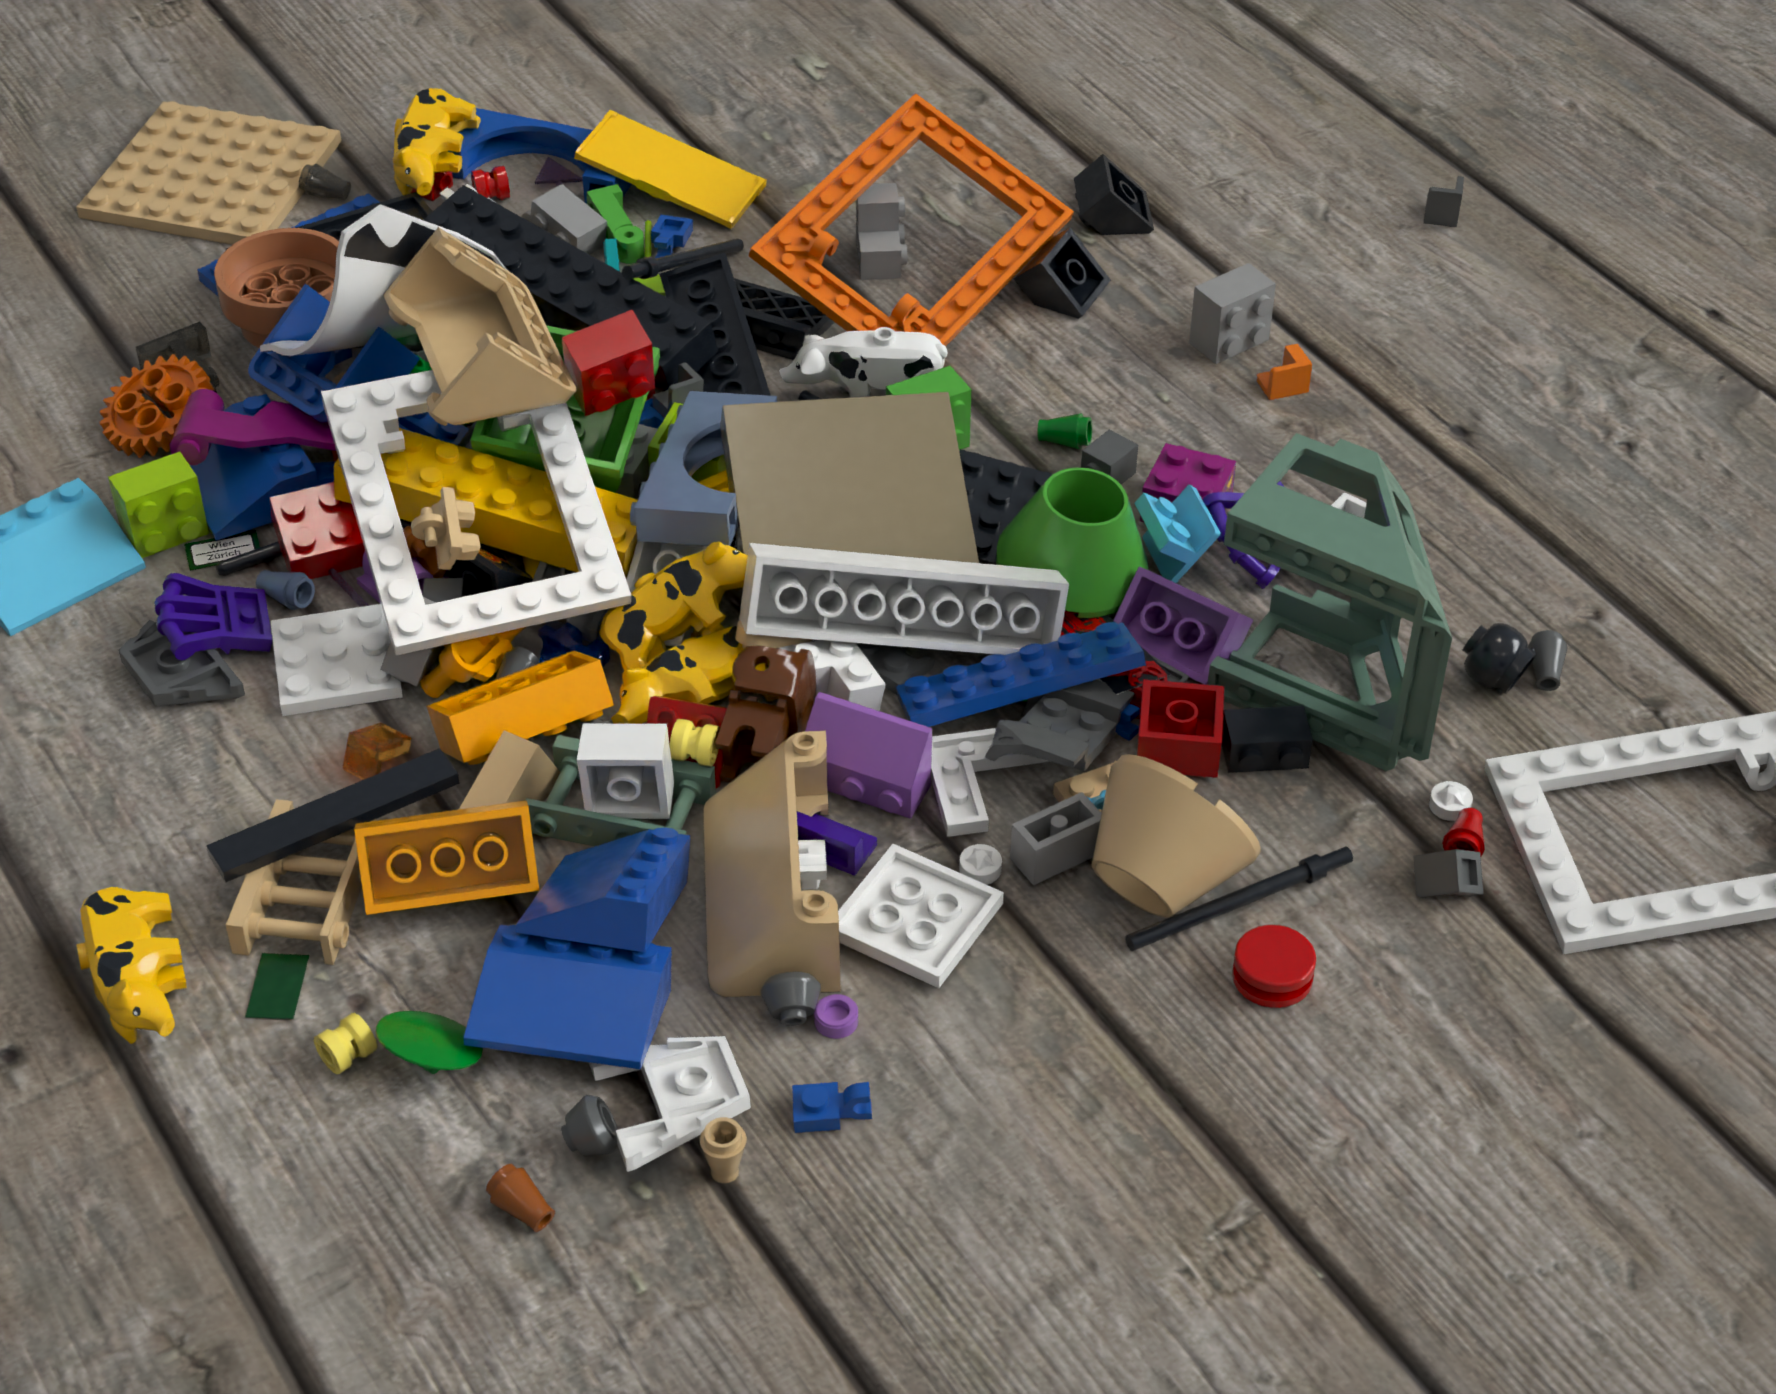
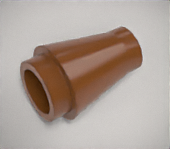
(518, 1196)

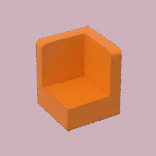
(1290, 378)

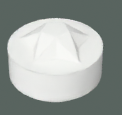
(1449, 799)
(981, 863)

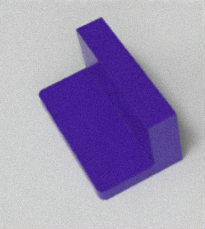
(844, 846)

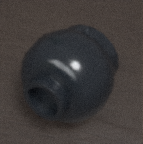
(1497, 656)

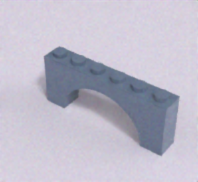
(671, 502)

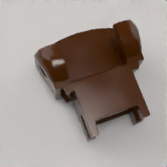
(757, 728)

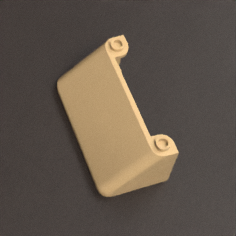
(477, 334)
(752, 874)

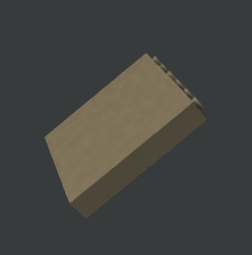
(850, 476)

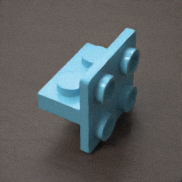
(1177, 531)

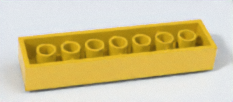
(510, 499)

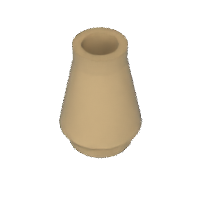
(723, 1147)

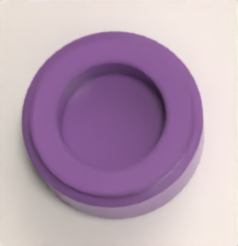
(836, 1016)

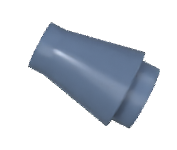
(288, 588)

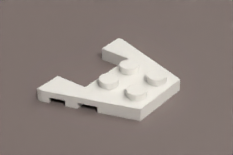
(690, 1086)

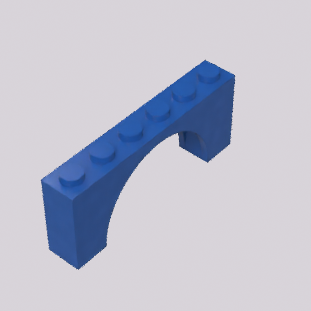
(511, 134)

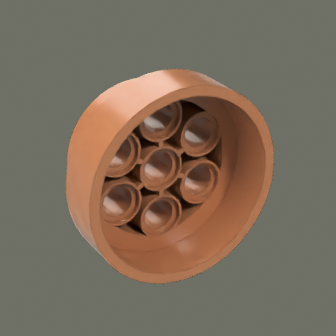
(267, 271)

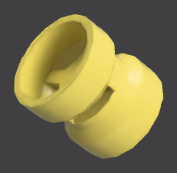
(693, 741)
(345, 1043)

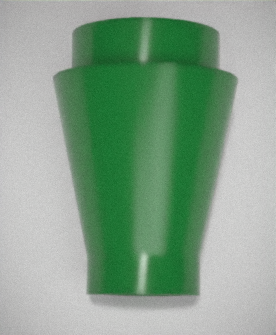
(1068, 431)

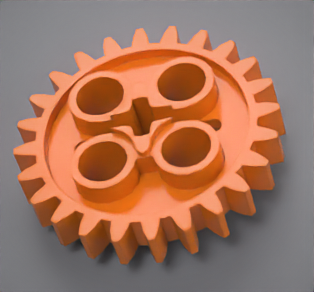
(137, 423)

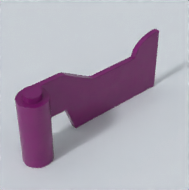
(276, 423)

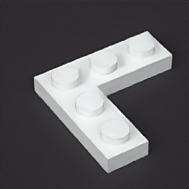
(954, 781)

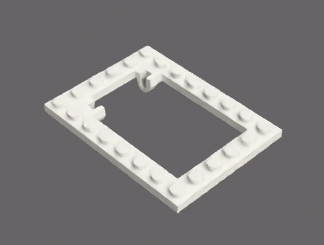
(367, 425)
(1575, 920)

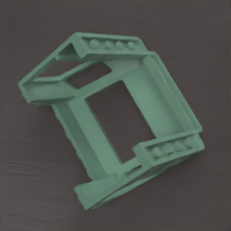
(1373, 562)

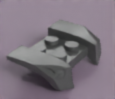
(1063, 725)

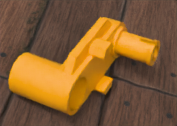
(468, 659)

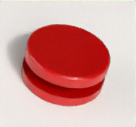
(1274, 966)

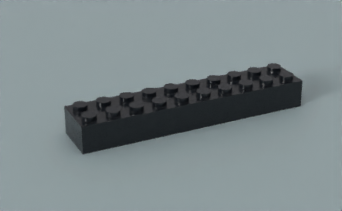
(574, 286)

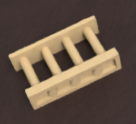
(261, 890)

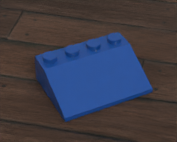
(240, 480)
(612, 891)
(569, 999)

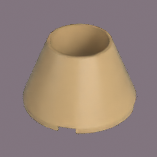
(1164, 840)

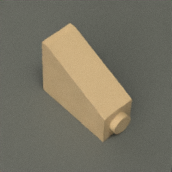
(512, 773)

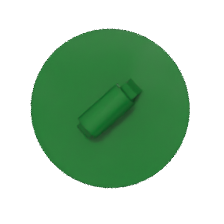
(427, 1040)

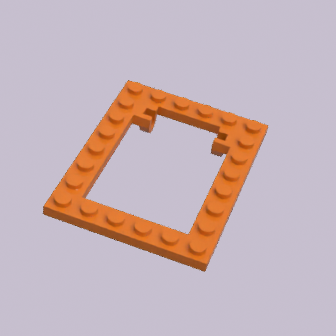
(798, 243)

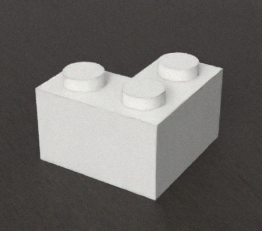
(844, 672)

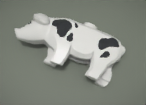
(865, 359)

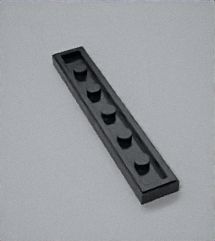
(332, 815)

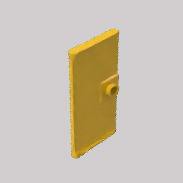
(670, 169)

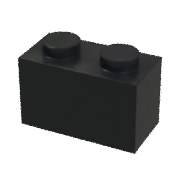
(1266, 739)

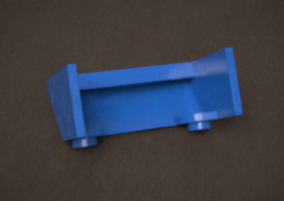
(302, 377)

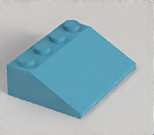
(59, 554)

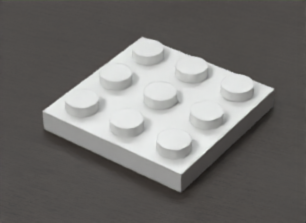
(332, 660)
(916, 915)

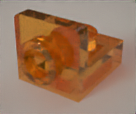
(372, 746)

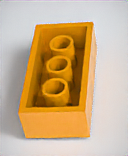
(521, 703)
(446, 857)

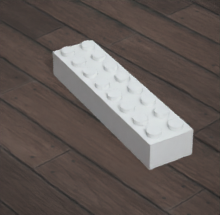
(900, 600)

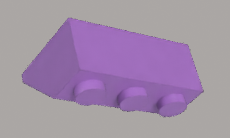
(1180, 624)
(873, 754)

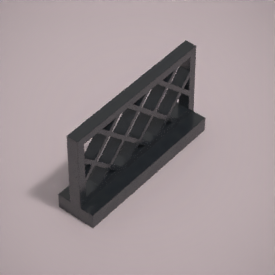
(771, 328)

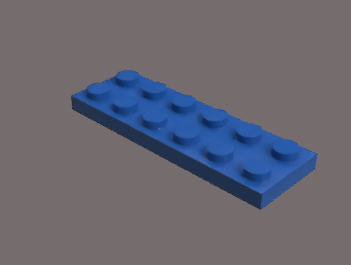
(1020, 675)

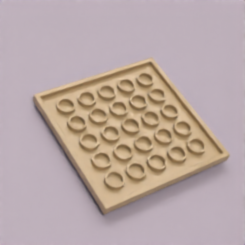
(208, 173)

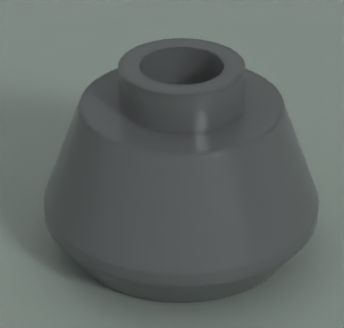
(791, 996)
(590, 1127)

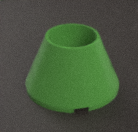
(1084, 531)

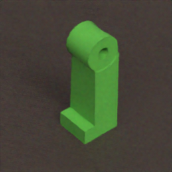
(609, 205)

